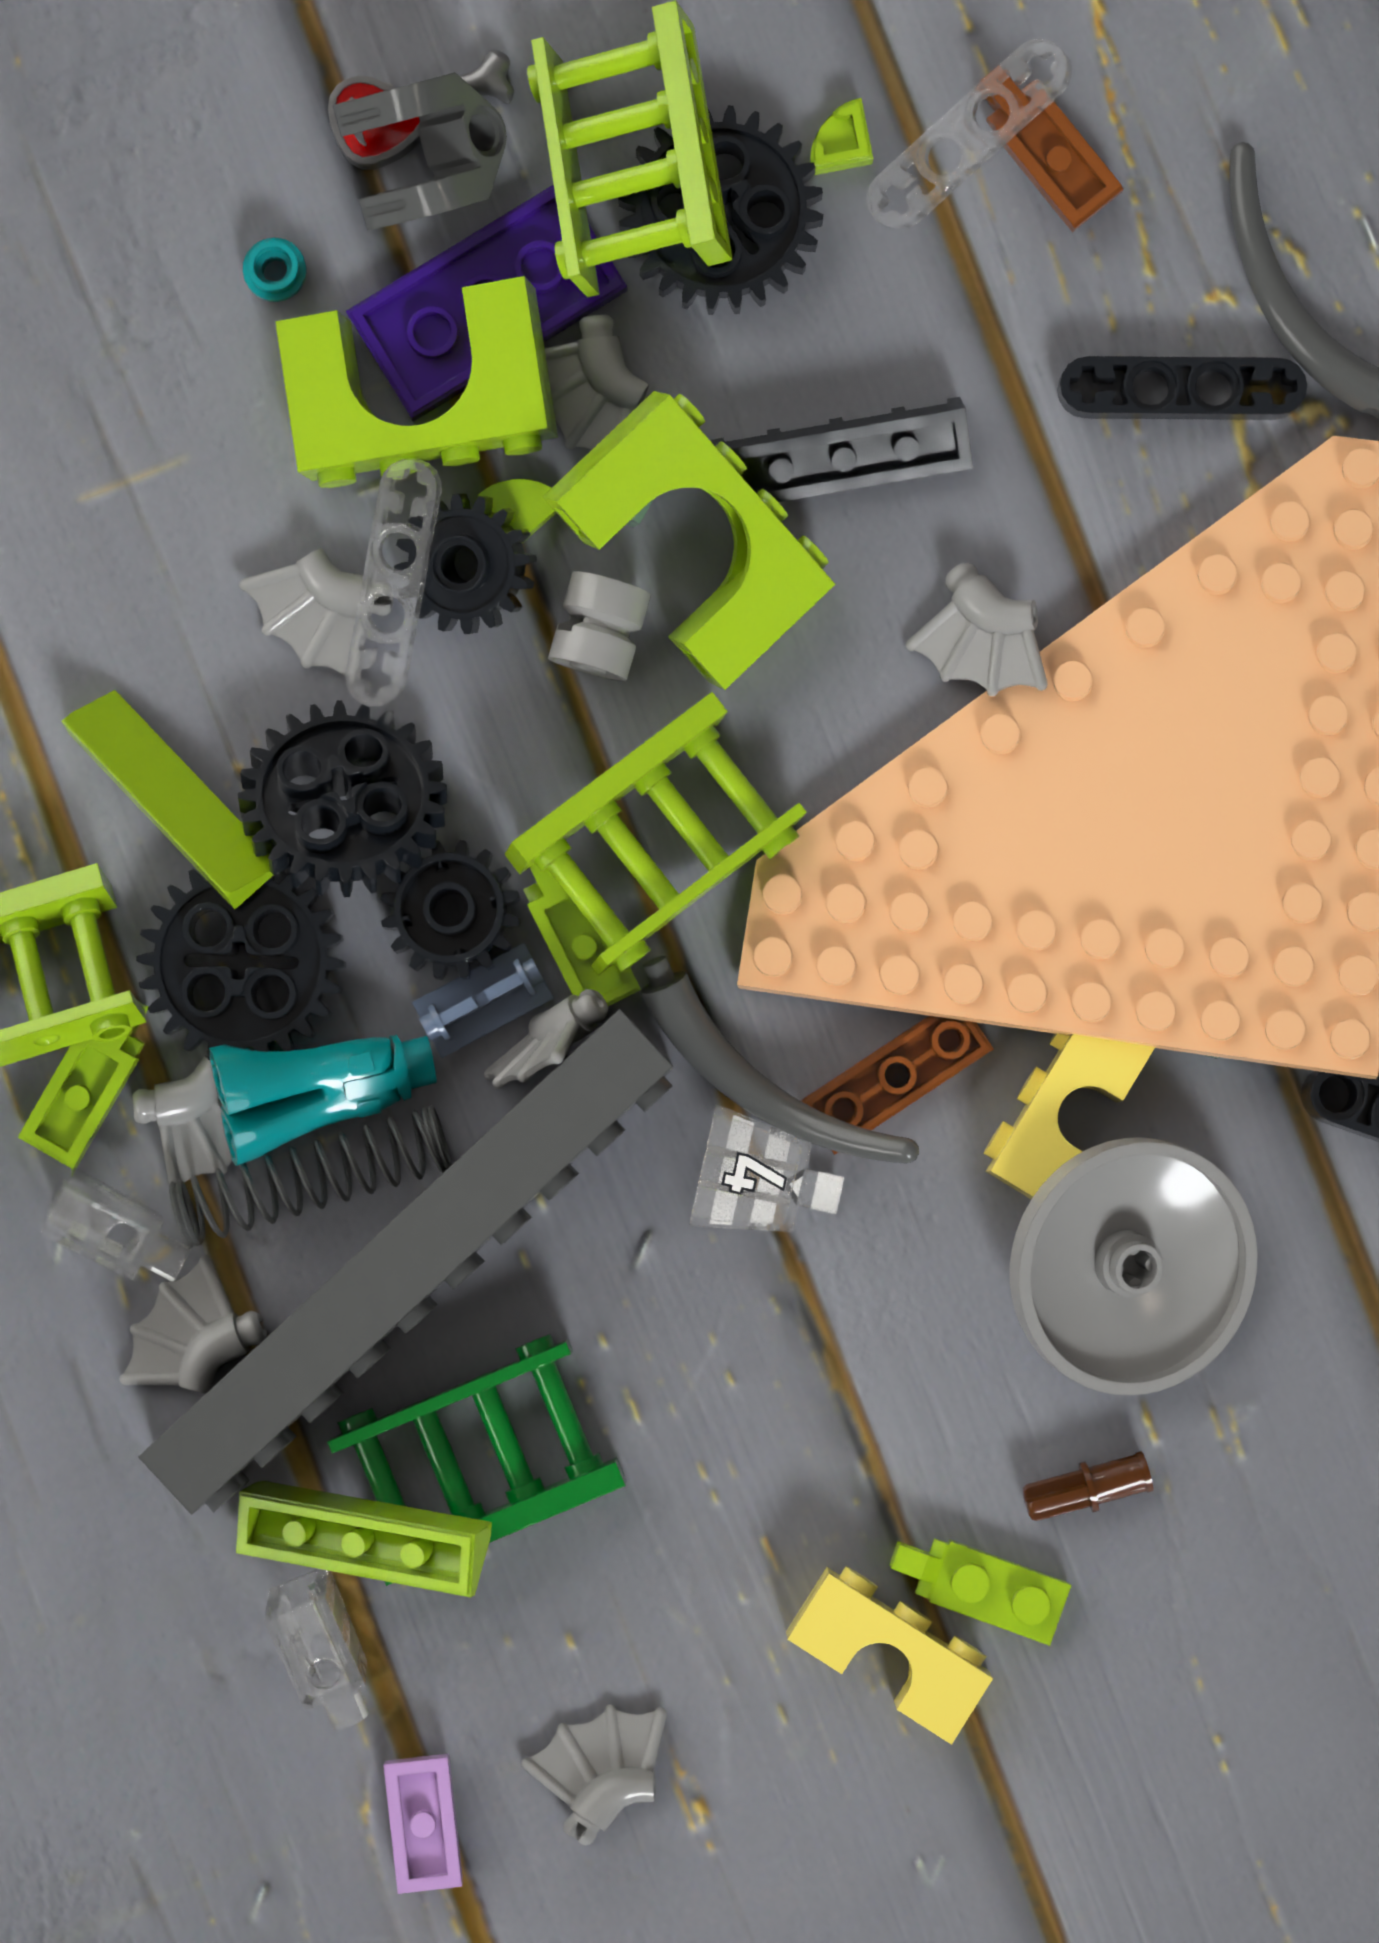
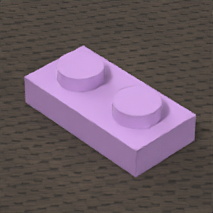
(423, 1823)

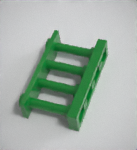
(527, 1497)

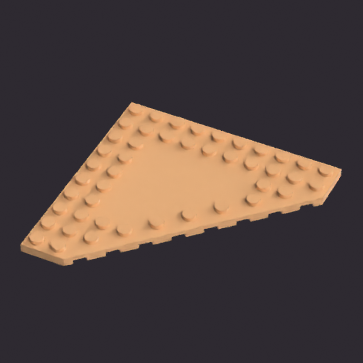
(1153, 837)

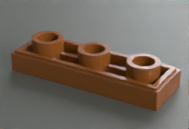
(930, 1053)

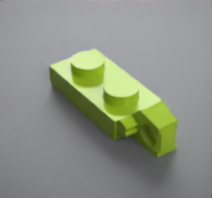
(574, 941)
(81, 1096)
(985, 1587)

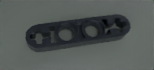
(1181, 380)

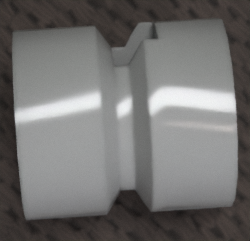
(599, 626)

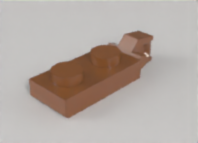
(1057, 160)

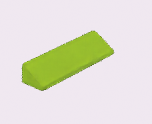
(170, 795)
(362, 1537)

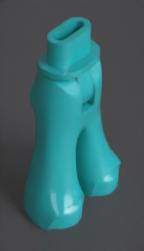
(294, 1092)

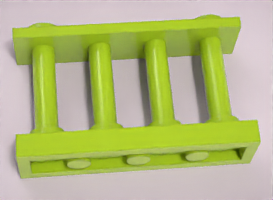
(688, 166)
(598, 811)
(77, 901)

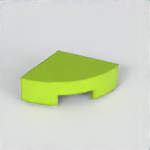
(842, 140)
(525, 499)

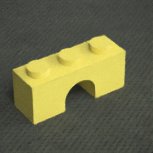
(1034, 1145)
(942, 1677)

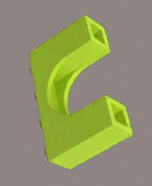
(501, 407)
(771, 571)

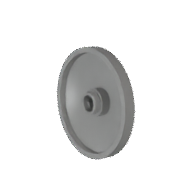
(1133, 1266)

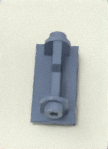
(486, 1001)

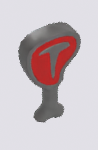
(391, 142)

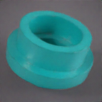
(266, 252)

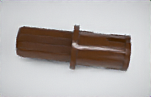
(1088, 1487)

